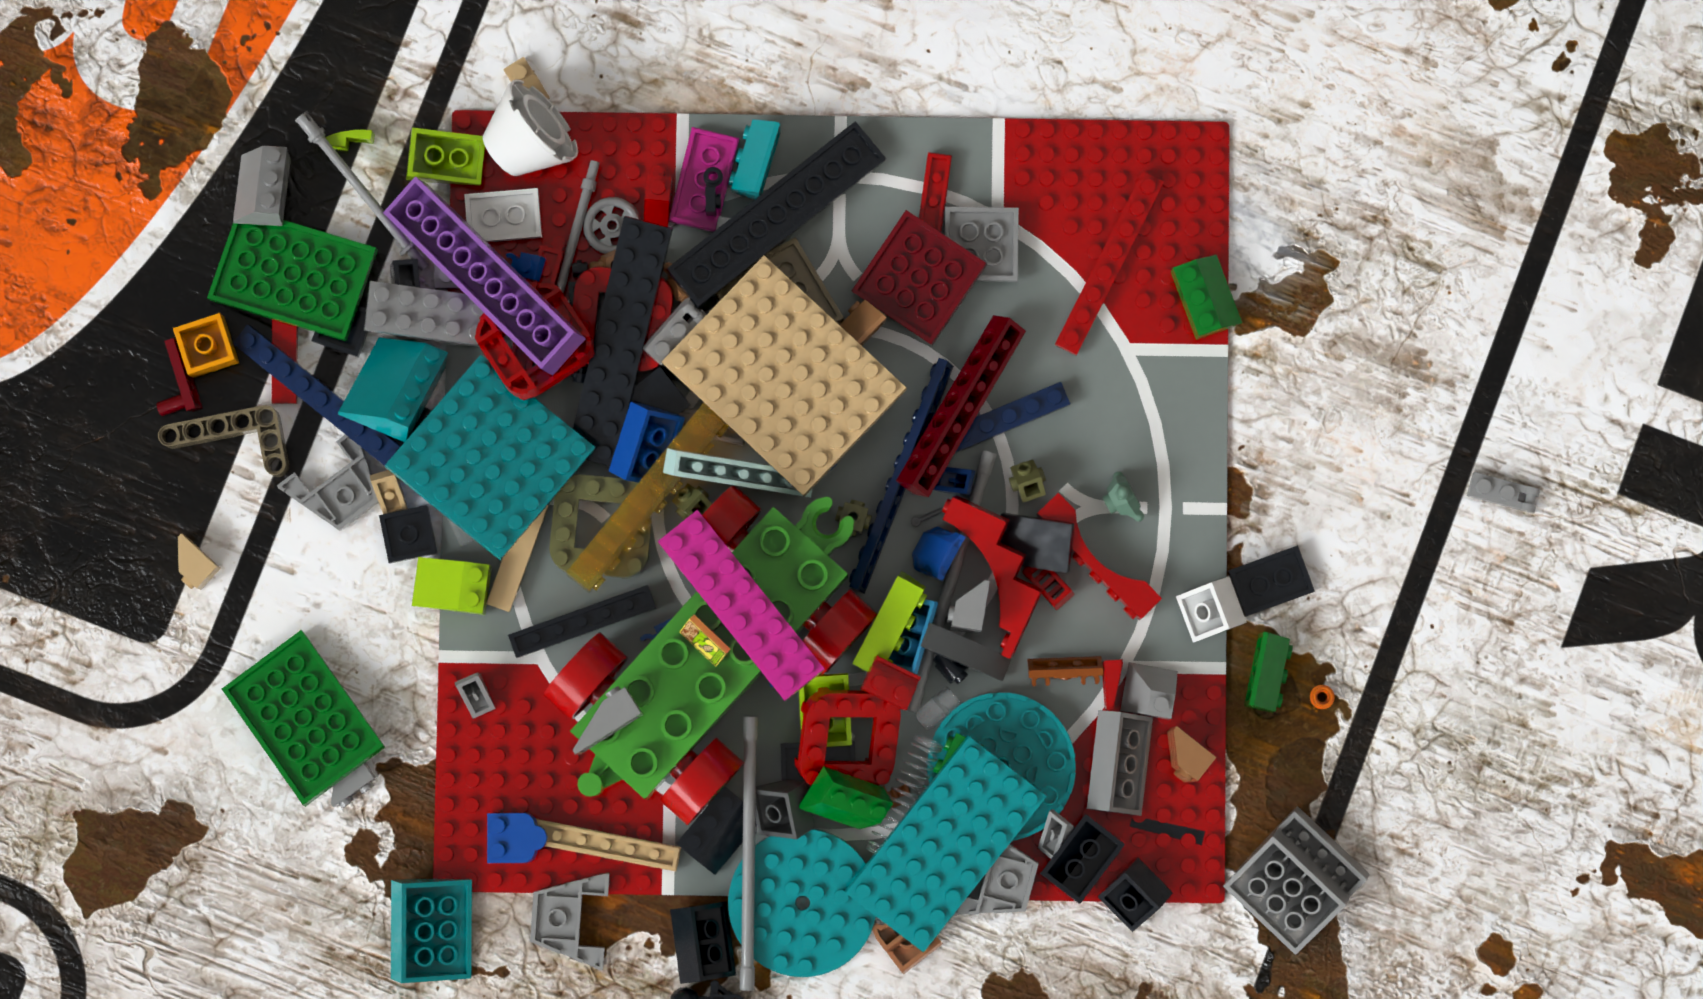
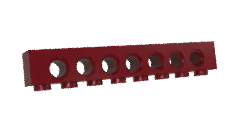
(961, 406)

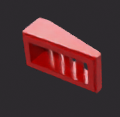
(1062, 598)
(1111, 678)

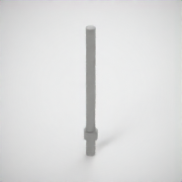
(588, 186)

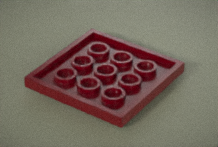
(919, 277)

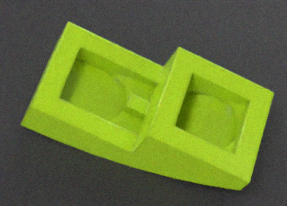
(341, 140)

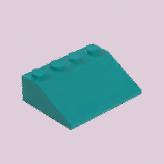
(394, 386)
(431, 929)

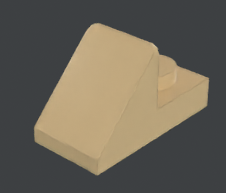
(522, 71)
(388, 492)

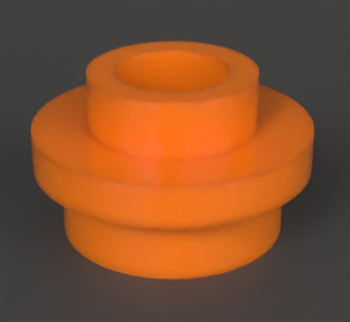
(1329, 697)

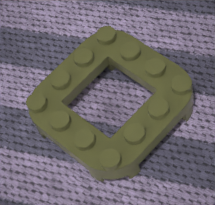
(566, 516)

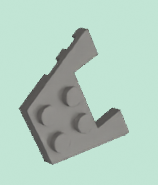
(343, 495)
(1004, 886)
(558, 918)

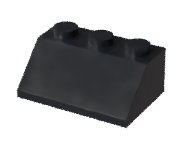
(716, 831)
(1082, 859)
(703, 942)

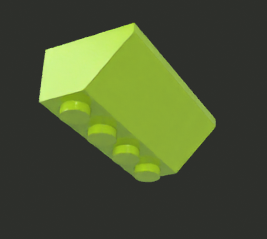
(891, 621)

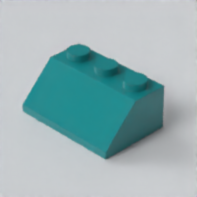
(755, 158)

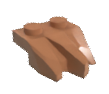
(899, 949)

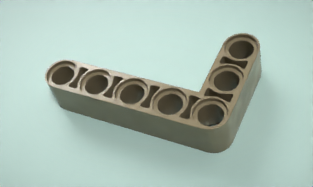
(232, 429)

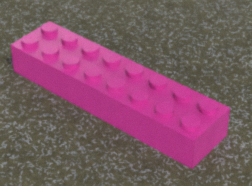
(741, 605)

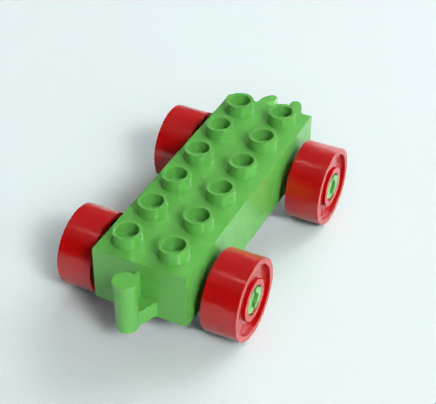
(681, 688)

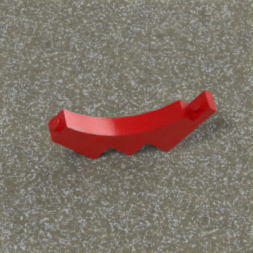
(1015, 595)

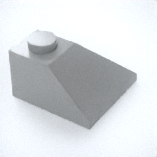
(1149, 691)

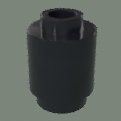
(951, 670)

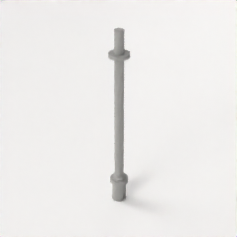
(317, 136)

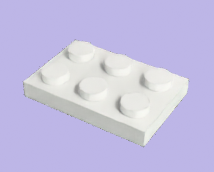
(505, 214)

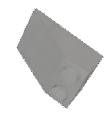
(610, 717)

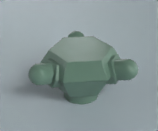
(1123, 498)

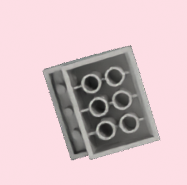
(1296, 880)

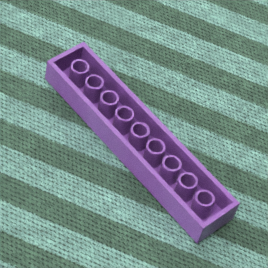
(484, 276)

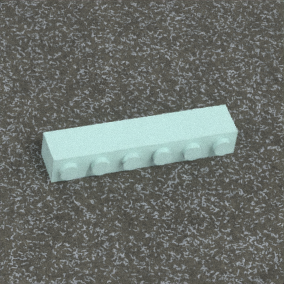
(726, 471)

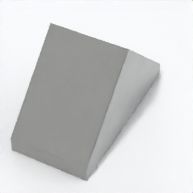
(475, 695)
(1054, 833)

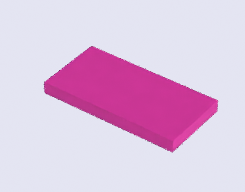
(703, 151)

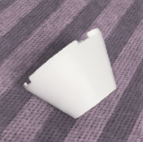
(528, 132)

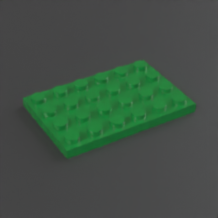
(294, 276)
(303, 718)

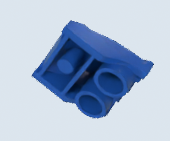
(936, 552)

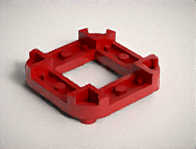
(587, 300)
(535, 380)
(848, 703)

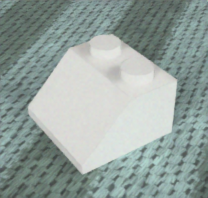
(1211, 609)

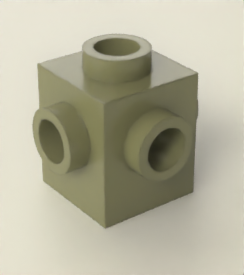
(1027, 480)
(691, 499)
(857, 507)

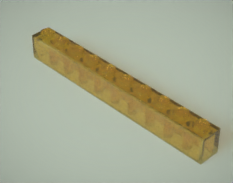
(642, 502)

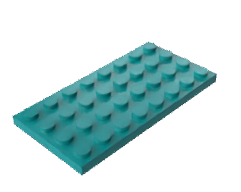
(945, 843)

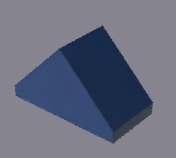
(956, 481)

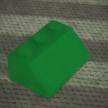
(1206, 296)
(1268, 672)
(846, 799)

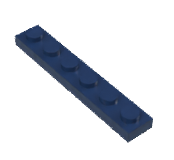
(1015, 414)

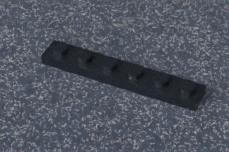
(582, 621)

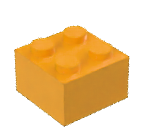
(206, 345)

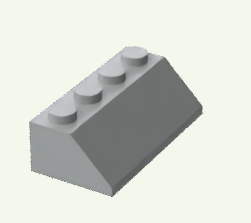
(1119, 762)

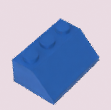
(643, 440)

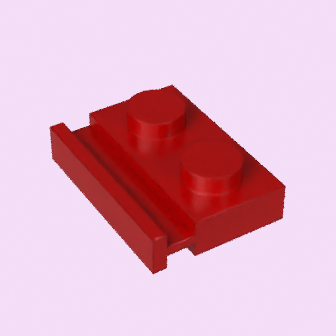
(890, 683)

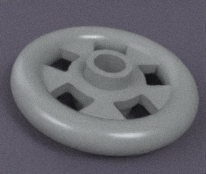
(591, 224)

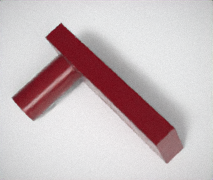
(189, 395)

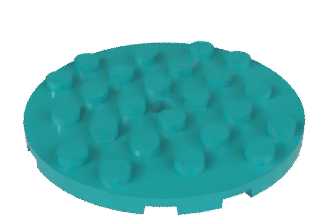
(1024, 737)
(812, 938)

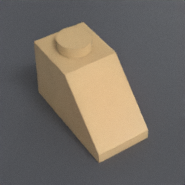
(194, 564)

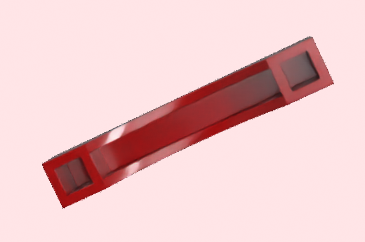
(1134, 594)

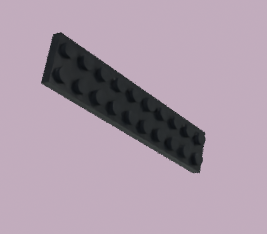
(776, 214)
(621, 334)

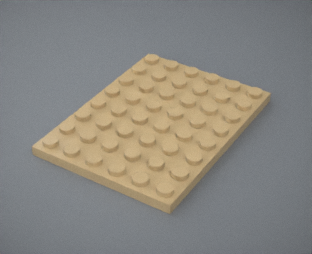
(784, 375)

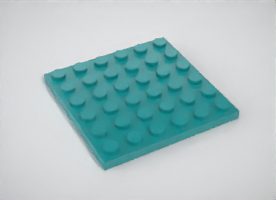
(489, 458)

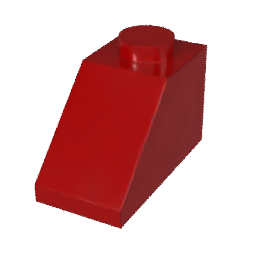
(658, 199)

